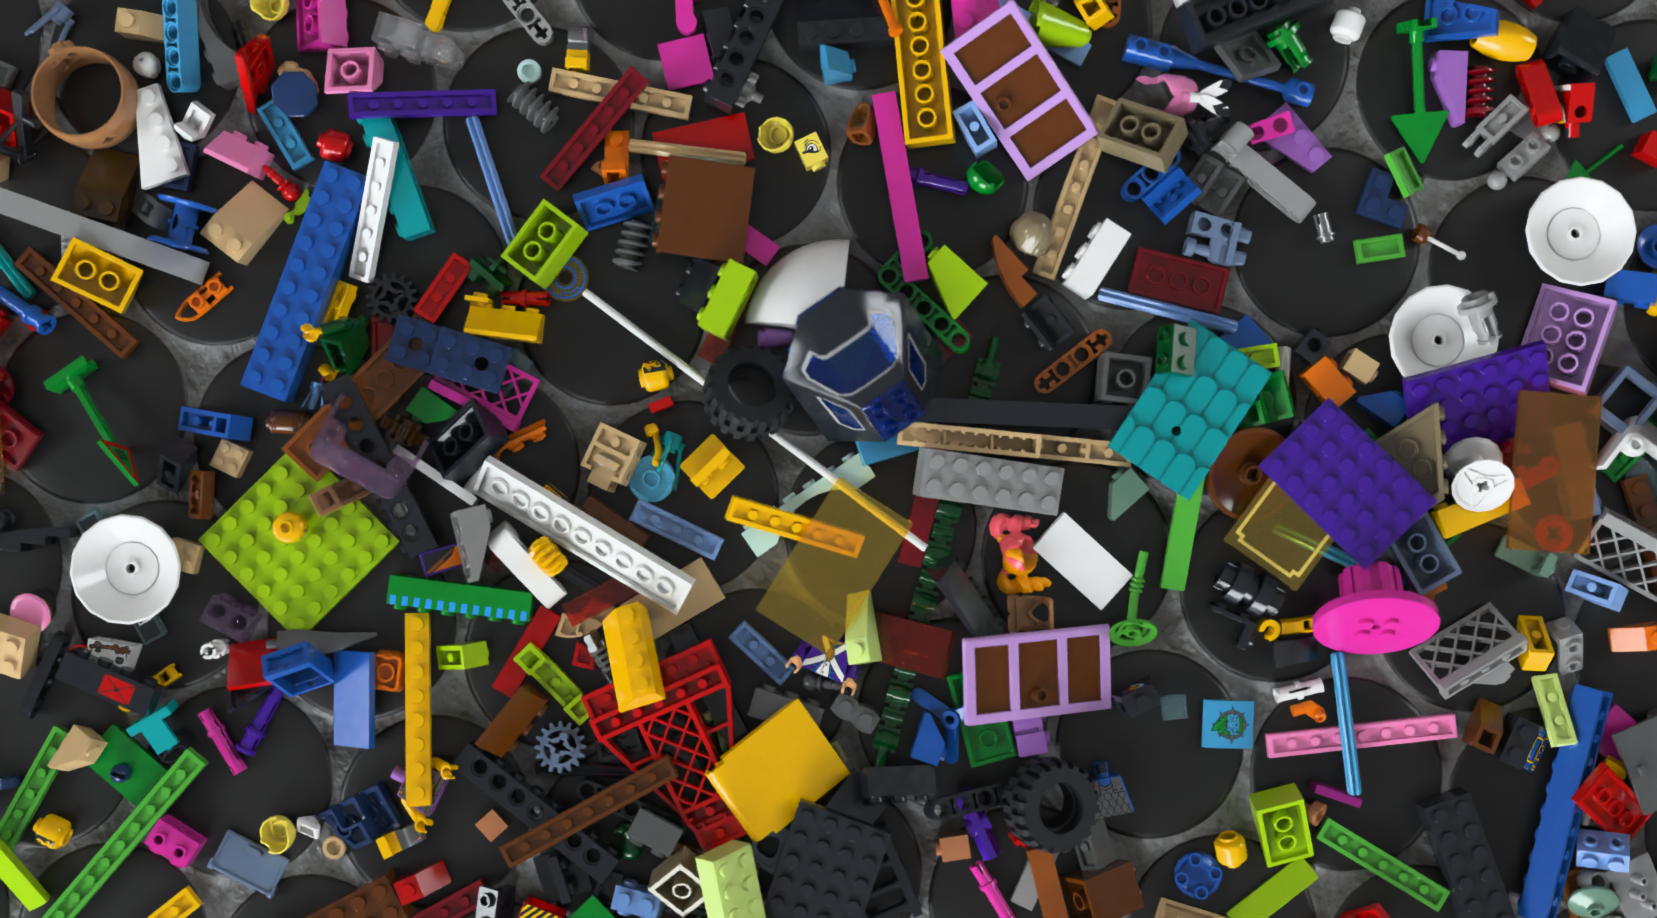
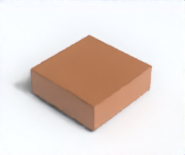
(492, 824)

